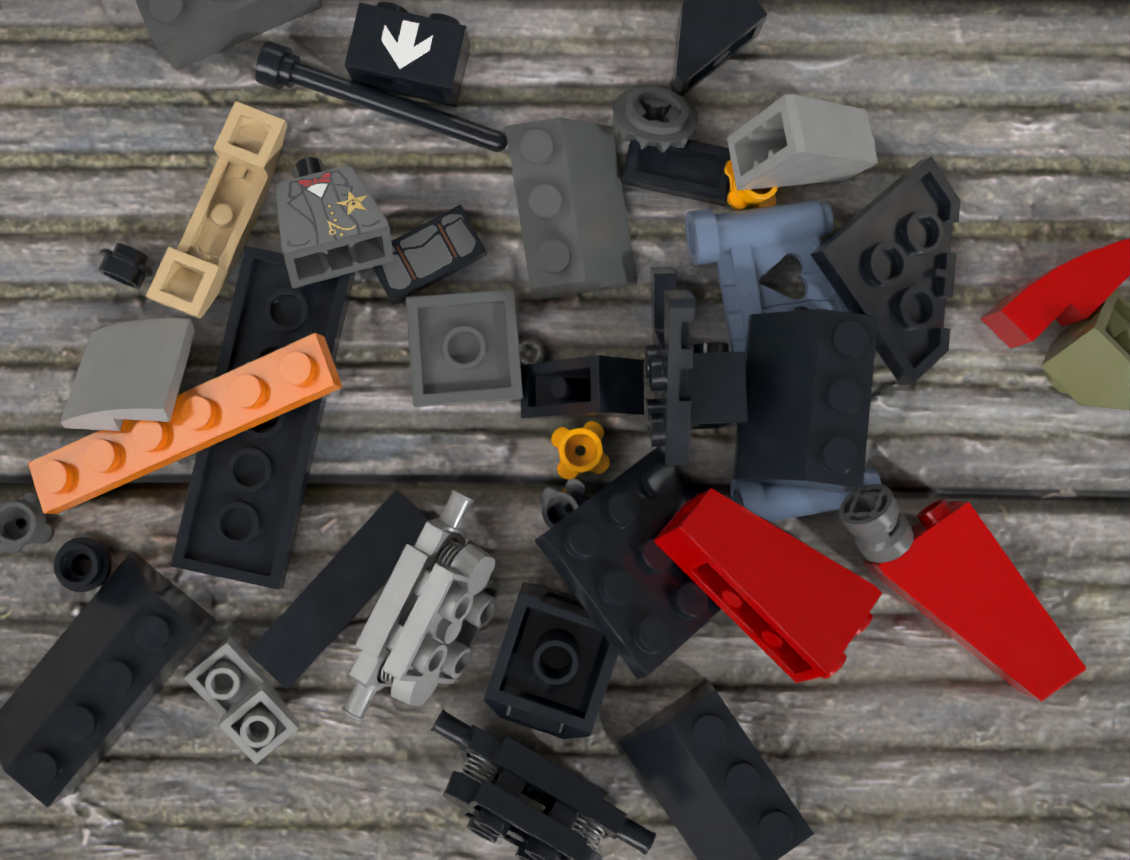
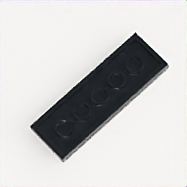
(253, 485)

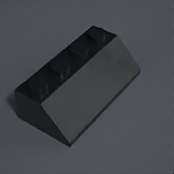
(97, 679)

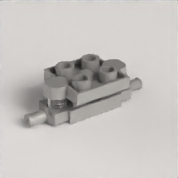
(426, 615)

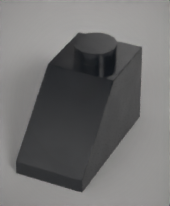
(710, 35)
(583, 388)

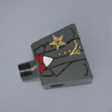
(329, 224)

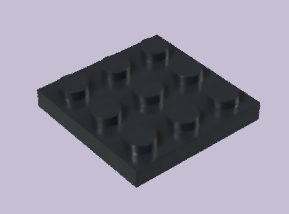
(619, 571)

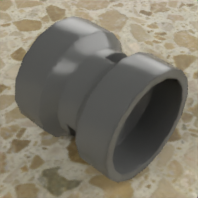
(876, 523)

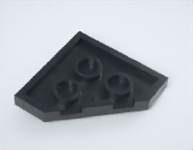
(900, 267)

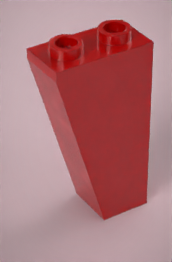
(770, 584)
(980, 599)

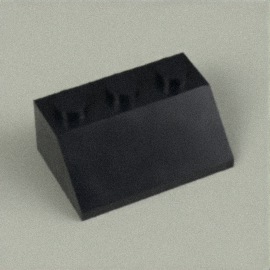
(807, 399)
(714, 781)

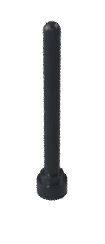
(280, 68)

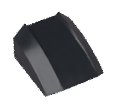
(551, 665)

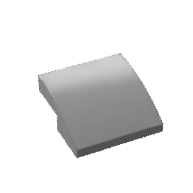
(129, 374)

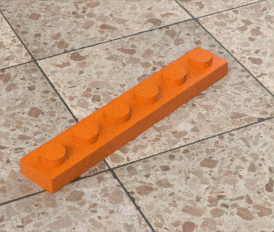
(199, 420)

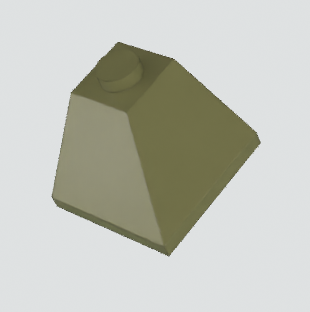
(1094, 357)

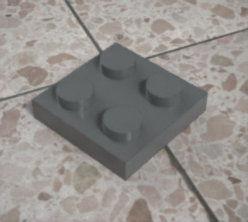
(464, 348)

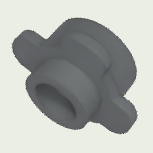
(37, 530)

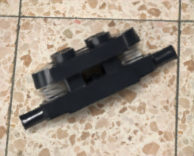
(516, 770)

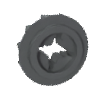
(641, 110)

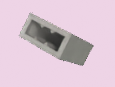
(801, 144)

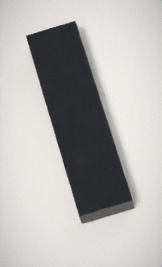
(339, 591)

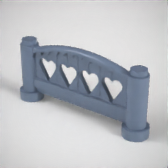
(745, 249)

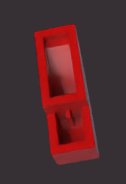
(1060, 294)

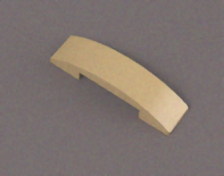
(225, 213)

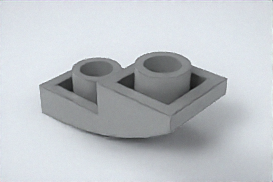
(243, 698)

